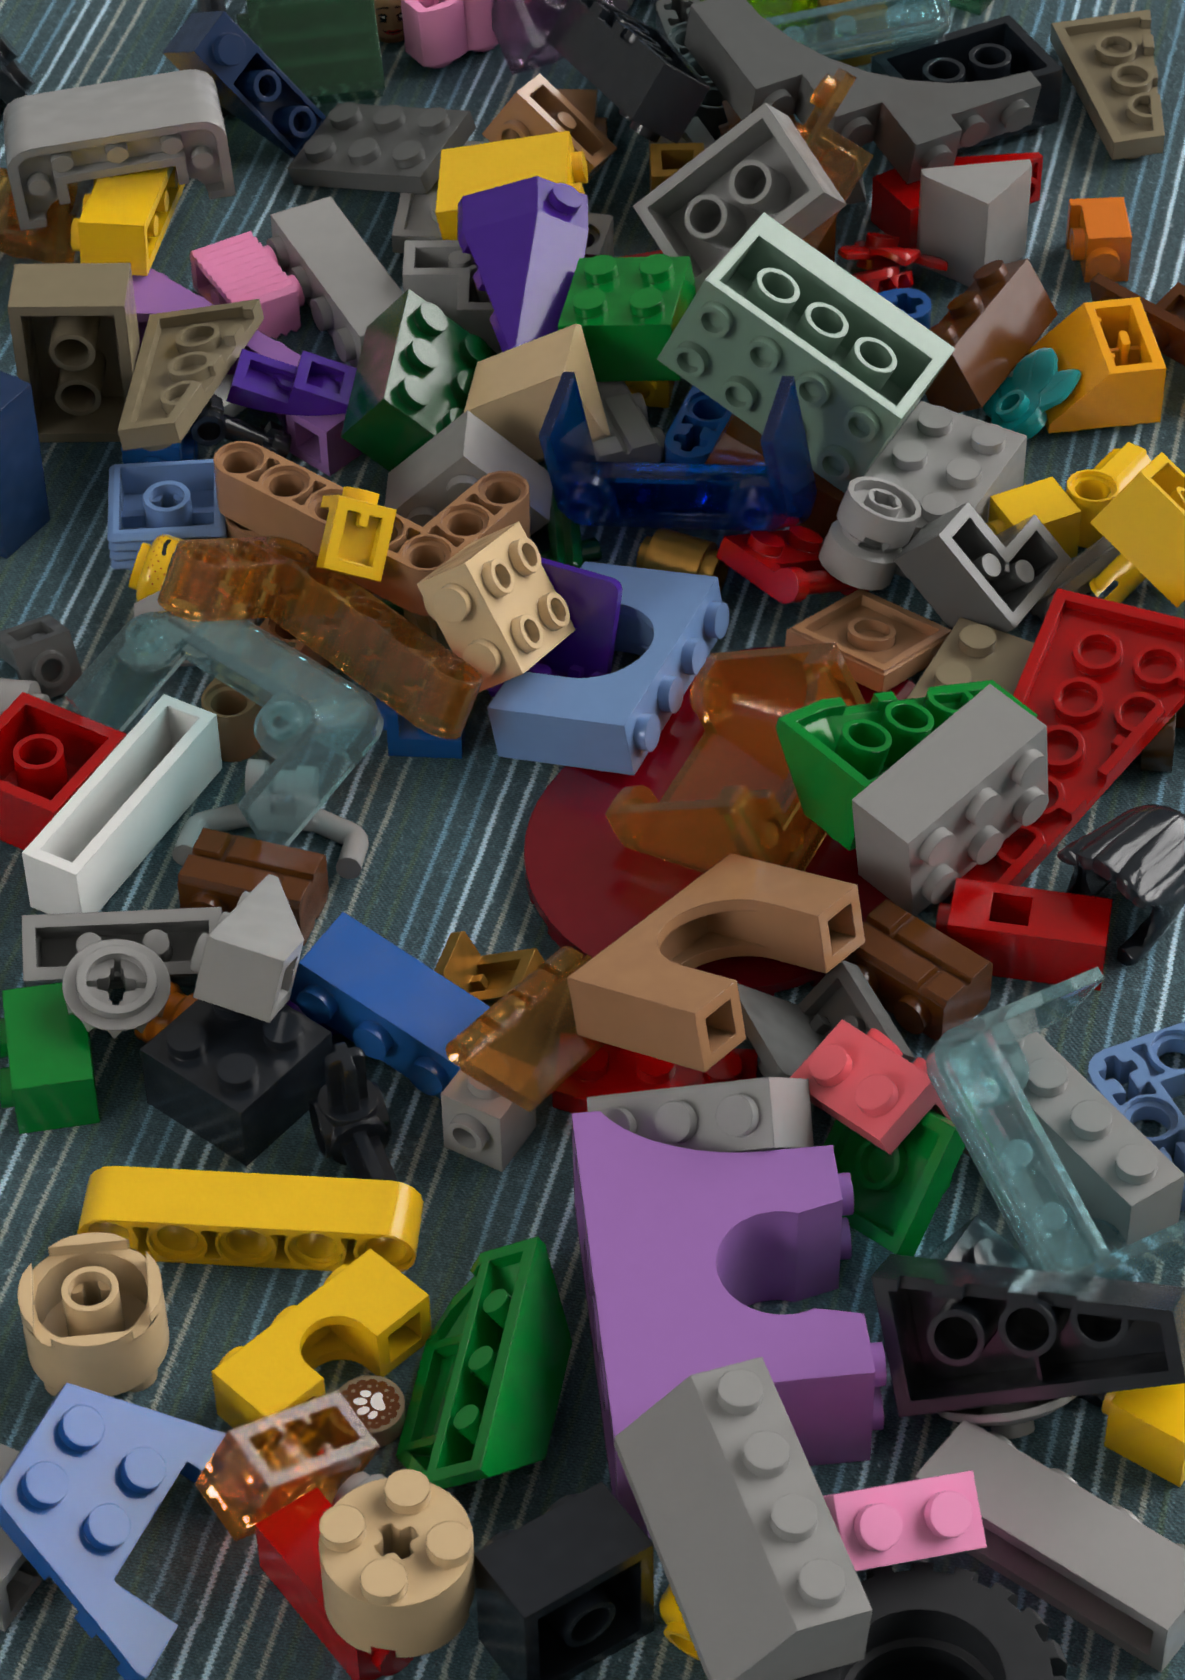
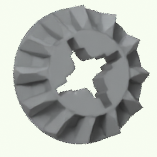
(90, 975)

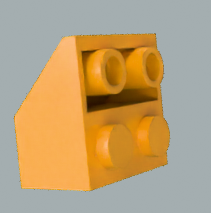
(1118, 365)

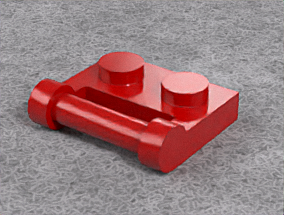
(781, 563)

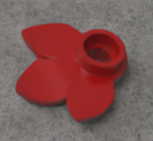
(883, 250)

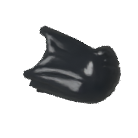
(1147, 861)

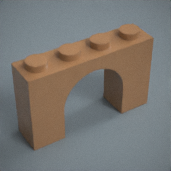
(645, 984)

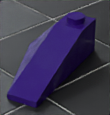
(524, 252)

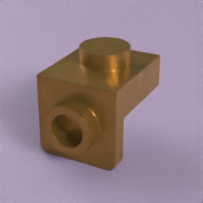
(486, 975)

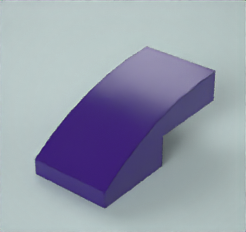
(310, 389)

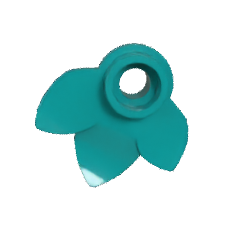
(1032, 389)

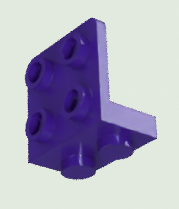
(594, 611)

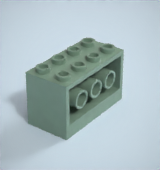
(794, 312)

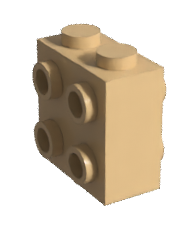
(497, 605)

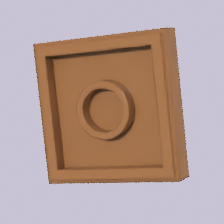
(875, 638)

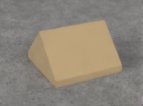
(518, 385)

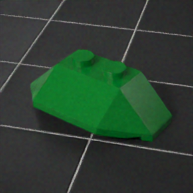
(490, 1372)

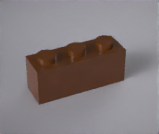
(991, 332)

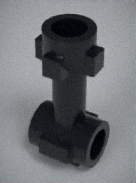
(215, 425)

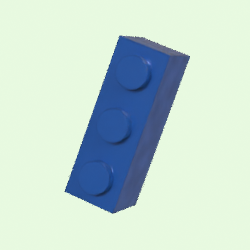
(384, 1002)

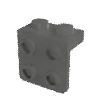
(790, 1032)

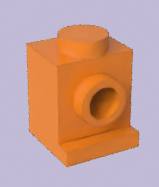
(1099, 237)

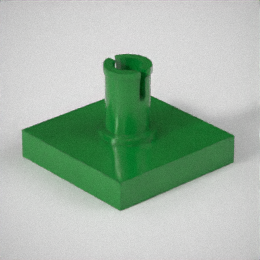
(900, 1190)

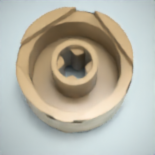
(94, 1315)
(397, 1565)

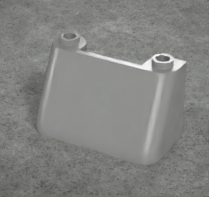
(114, 132)

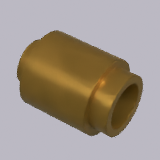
(681, 553)

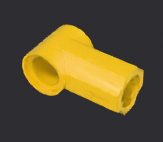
(1098, 486)

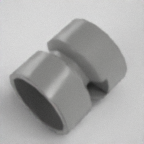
(869, 533)

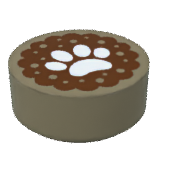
(378, 1405)

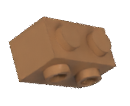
(543, 110)

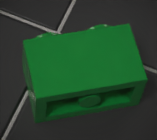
(49, 1061)

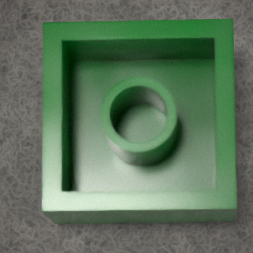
(629, 312)

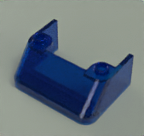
(677, 493)

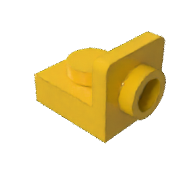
(356, 534)

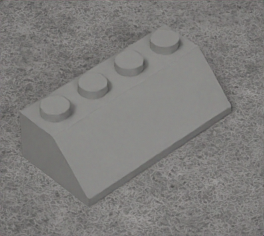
(744, 1529)

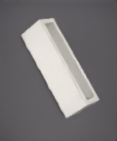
(123, 809)

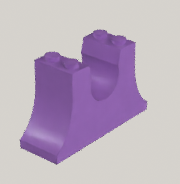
(680, 1252)

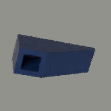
(246, 79)

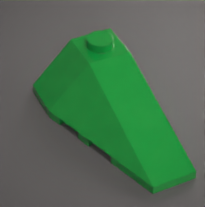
(845, 748)

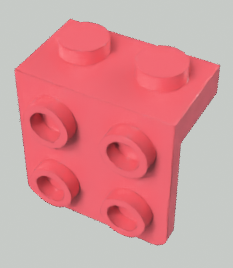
(869, 1085)

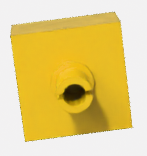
(1149, 533)

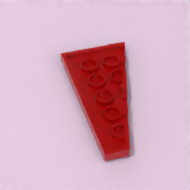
(1104, 689)

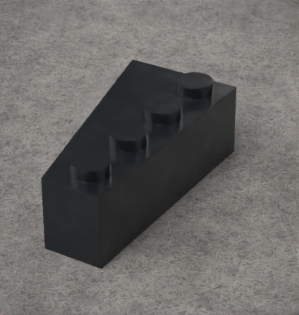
(1021, 1335)

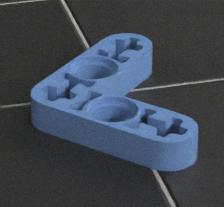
(1149, 1086)

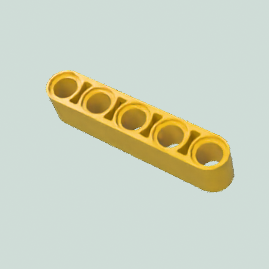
(254, 1217)

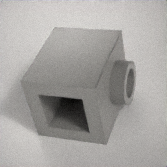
(483, 1122)

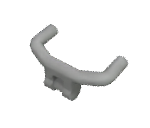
(324, 823)

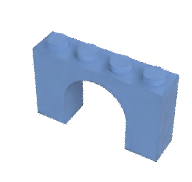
(617, 716)

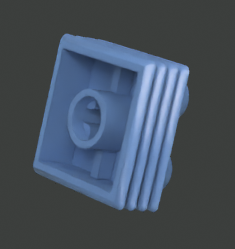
(160, 500)

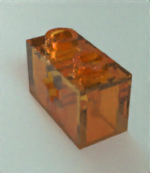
(283, 1458)

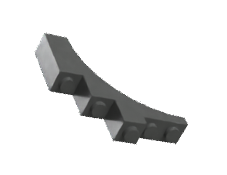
(907, 119)

